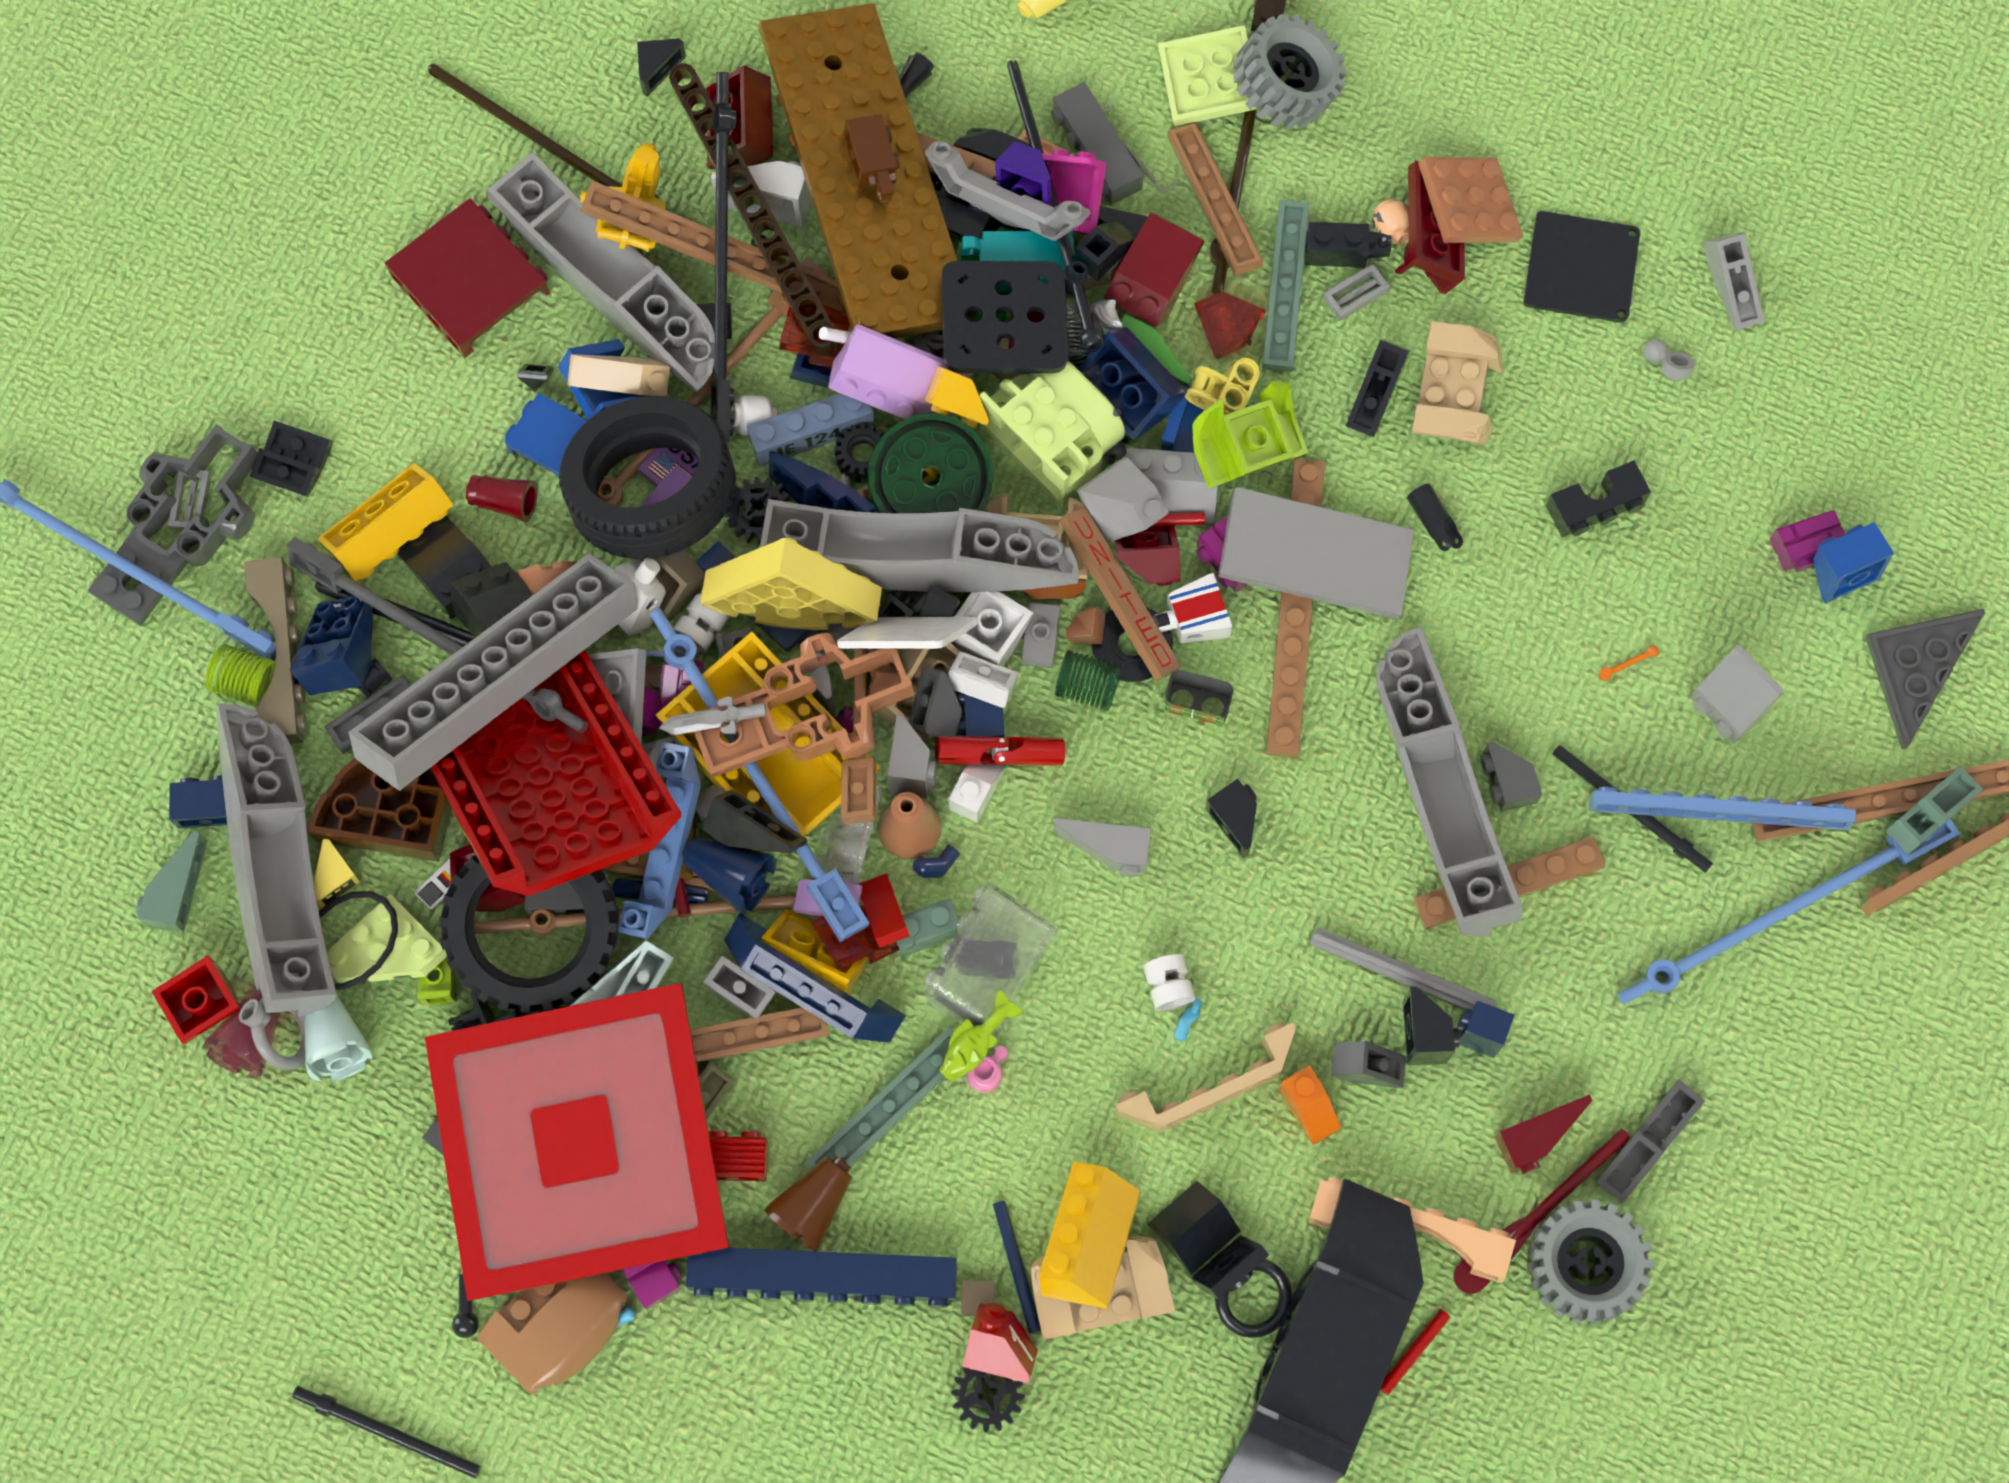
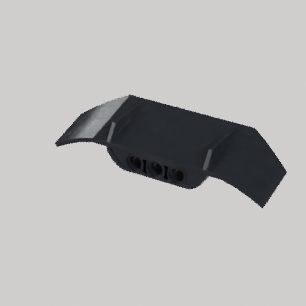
(1333, 1345)

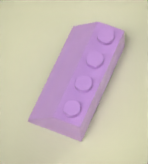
(885, 373)

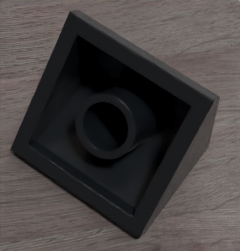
(1194, 1227)

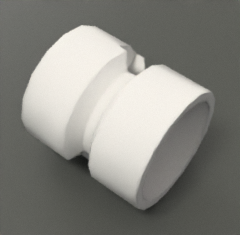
(705, 617)
(1171, 993)

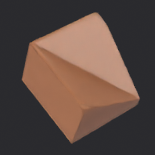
(1087, 627)

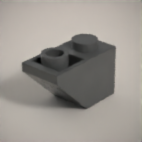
(1511, 777)

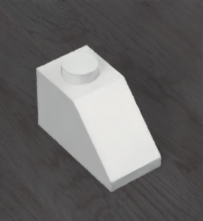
(975, 790)

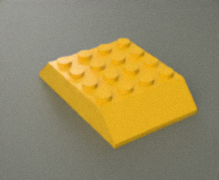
(806, 788)

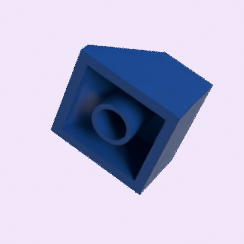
(1851, 561)

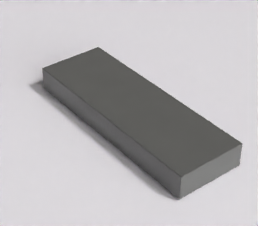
(341, 726)

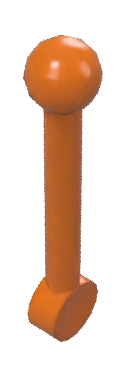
(1606, 673)

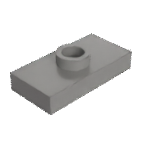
(1041, 635)

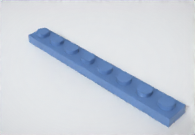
(1734, 809)

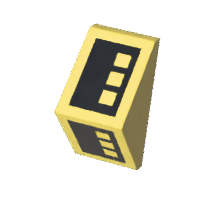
(332, 875)

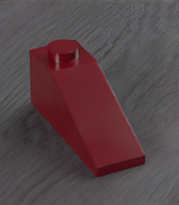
(1533, 1139)

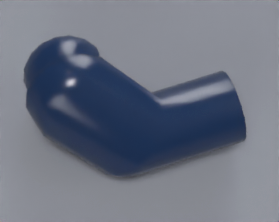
(937, 866)

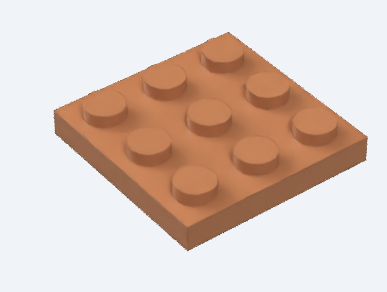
(1470, 200)

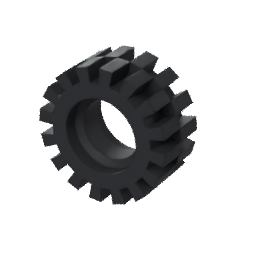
(847, 442)

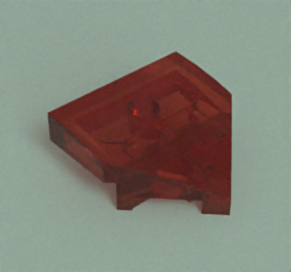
(1228, 322)

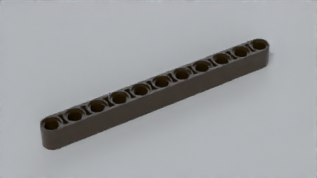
(755, 222)

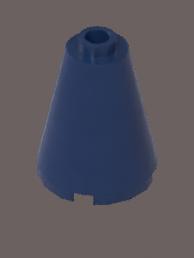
(731, 871)

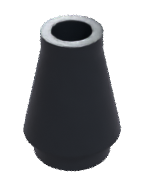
(915, 72)

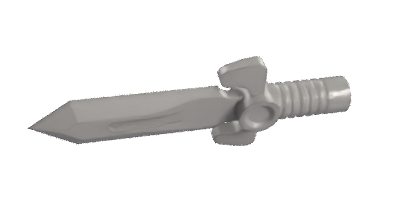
(713, 718)

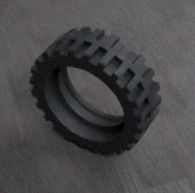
(525, 993)

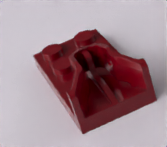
(1426, 250)

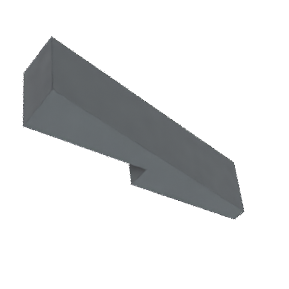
(1650, 1141)

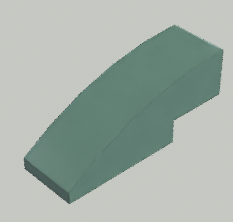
(1934, 810)

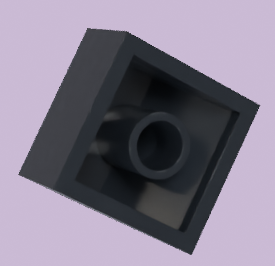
(1427, 1030)

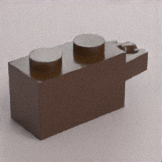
(871, 154)

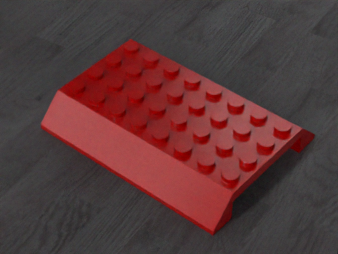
(553, 799)

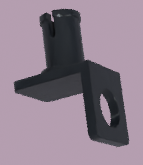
(478, 1015)

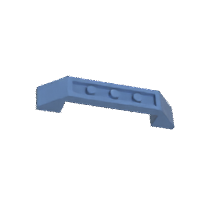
(666, 859)

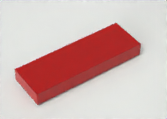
(883, 911)

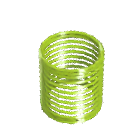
(255, 680)

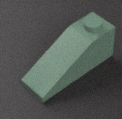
(171, 891)

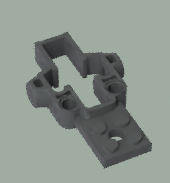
(170, 562)

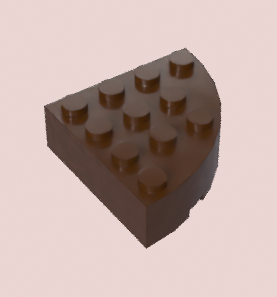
(375, 816)

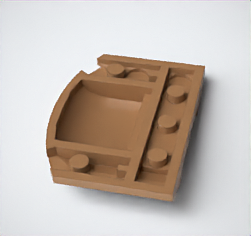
(554, 1329)

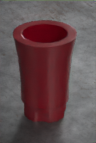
(503, 495)

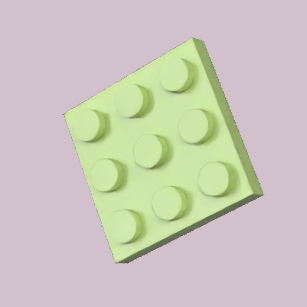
(1201, 75)

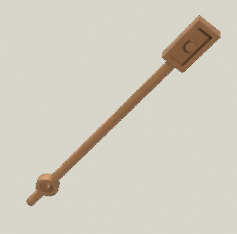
(780, 308)
(859, 774)

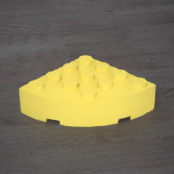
(791, 589)

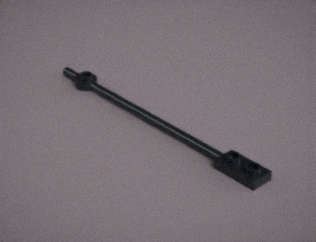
(721, 394)

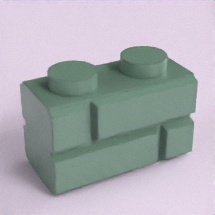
(928, 927)

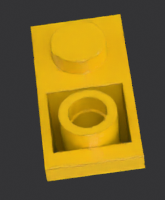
(958, 395)

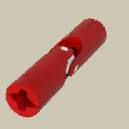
(1005, 750)

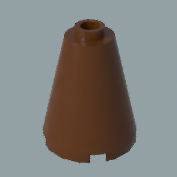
(812, 1201)

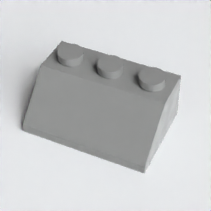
(1177, 481)

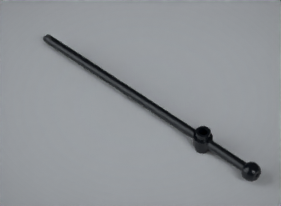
(1075, 271)

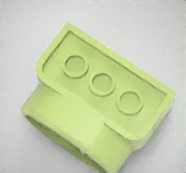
(1054, 428)

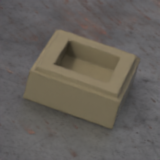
(975, 1293)

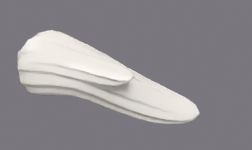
(1105, 315)

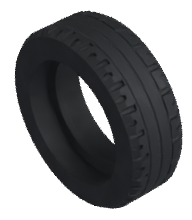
(636, 427)

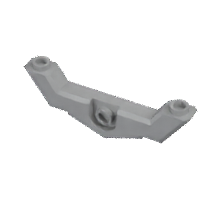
(1001, 203)

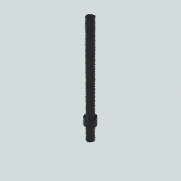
(1682, 847)
(327, 1405)

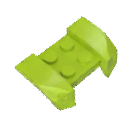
(1249, 437)

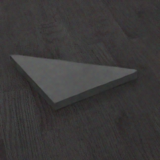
(1916, 664)

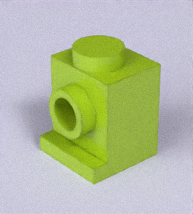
(439, 991)

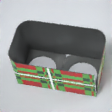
(1194, 683)

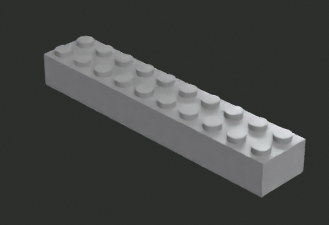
(492, 671)

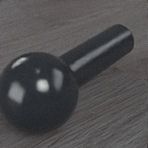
(465, 1322)

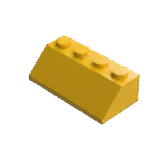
(386, 522)
(1088, 1236)

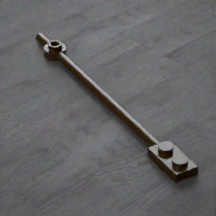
(1263, 10)

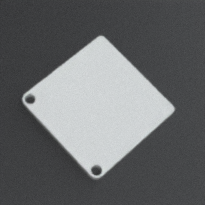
(908, 632)

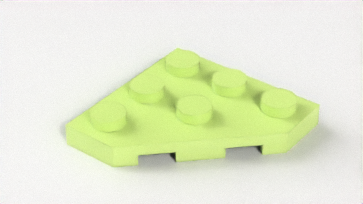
(358, 950)

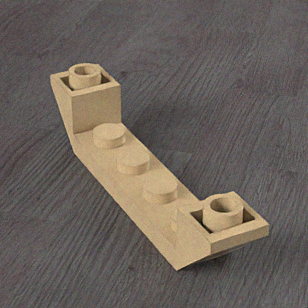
(1139, 1109)

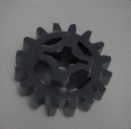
(753, 497)
(972, 1400)

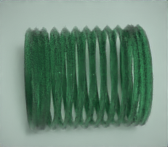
(1064, 675)

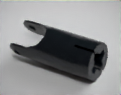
(1435, 517)

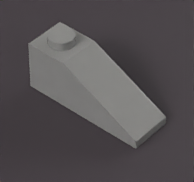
(1734, 278)
(1113, 845)

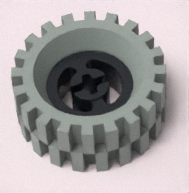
(1314, 67)
(1625, 1262)

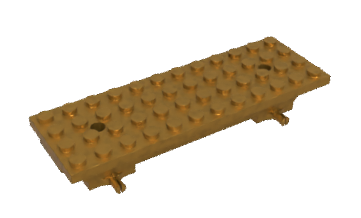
(881, 253)

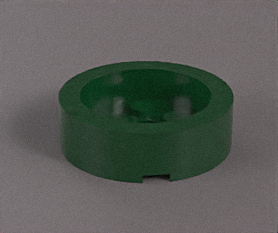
(926, 442)

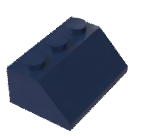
(1132, 381)

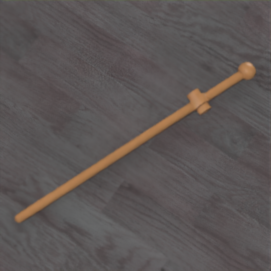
(577, 919)

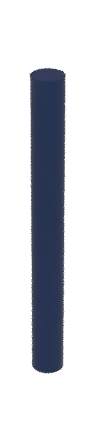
(1017, 1267)

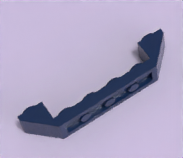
(807, 988)

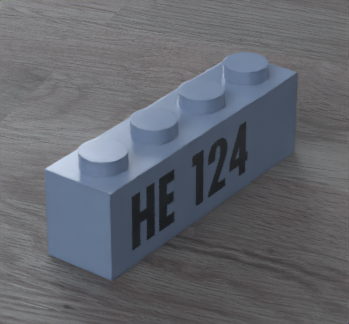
(807, 427)

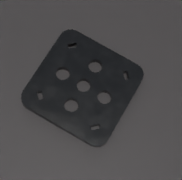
(981, 337)

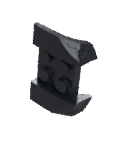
(957, 215)

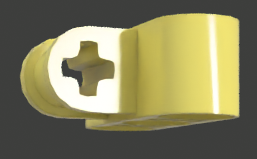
(1212, 386)

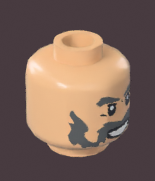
(1392, 219)

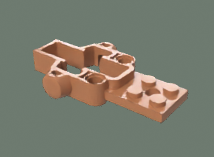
(759, 735)

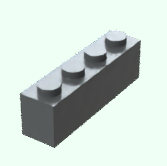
(1093, 133)

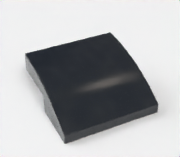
(291, 459)

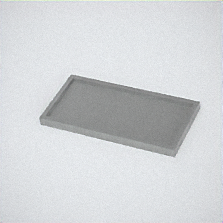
(1316, 553)

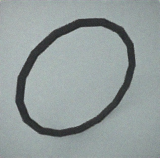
(394, 924)

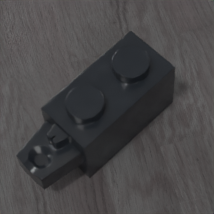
(1344, 244)

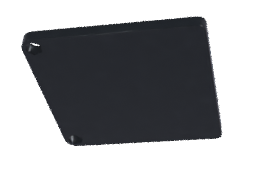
(1581, 266)

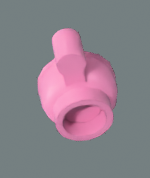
(988, 1074)

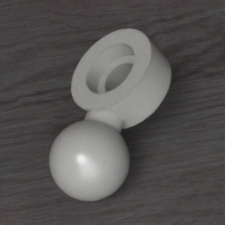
(1674, 364)

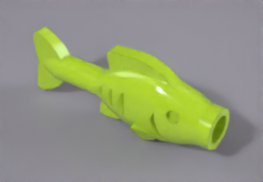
(971, 1043)

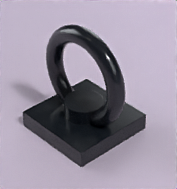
(1231, 1271)

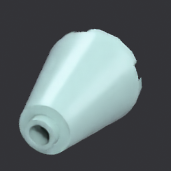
(333, 1044)

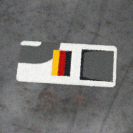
(435, 887)

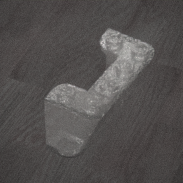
(990, 954)

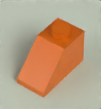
(1310, 1105)

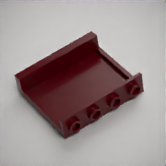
(466, 274)

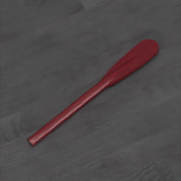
(1522, 1228)

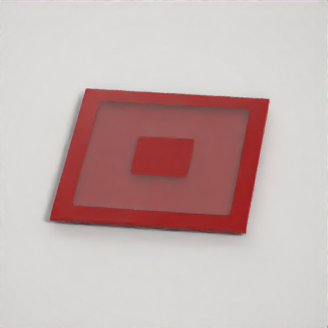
(576, 1142)

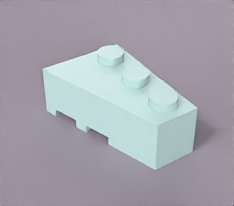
(635, 972)

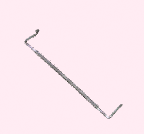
(1141, 165)

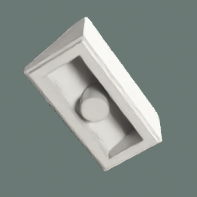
(982, 679)

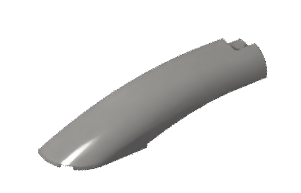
(272, 863)

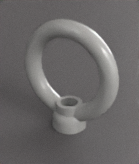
(254, 1016)

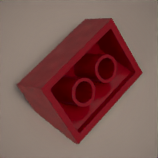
(752, 100)

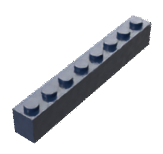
(823, 1275)

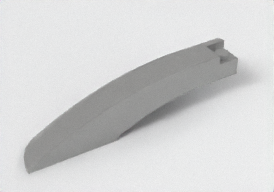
(613, 280)
(941, 549)
(1445, 788)

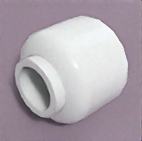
(750, 410)

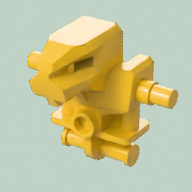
(641, 183)

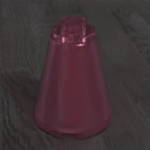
(233, 1045)

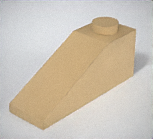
(619, 374)

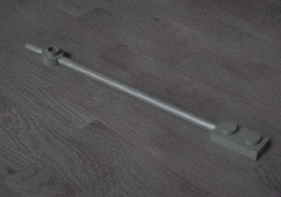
(330, 574)

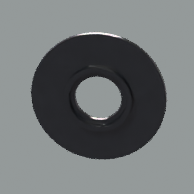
(1132, 667)

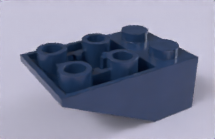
(335, 647)

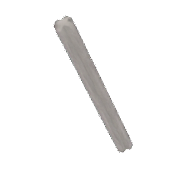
(1397, 970)

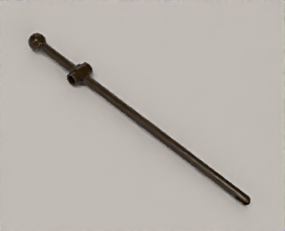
(522, 127)

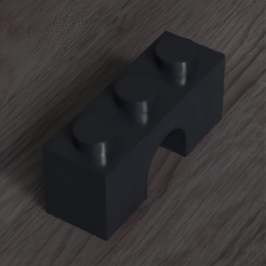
(1576, 511)

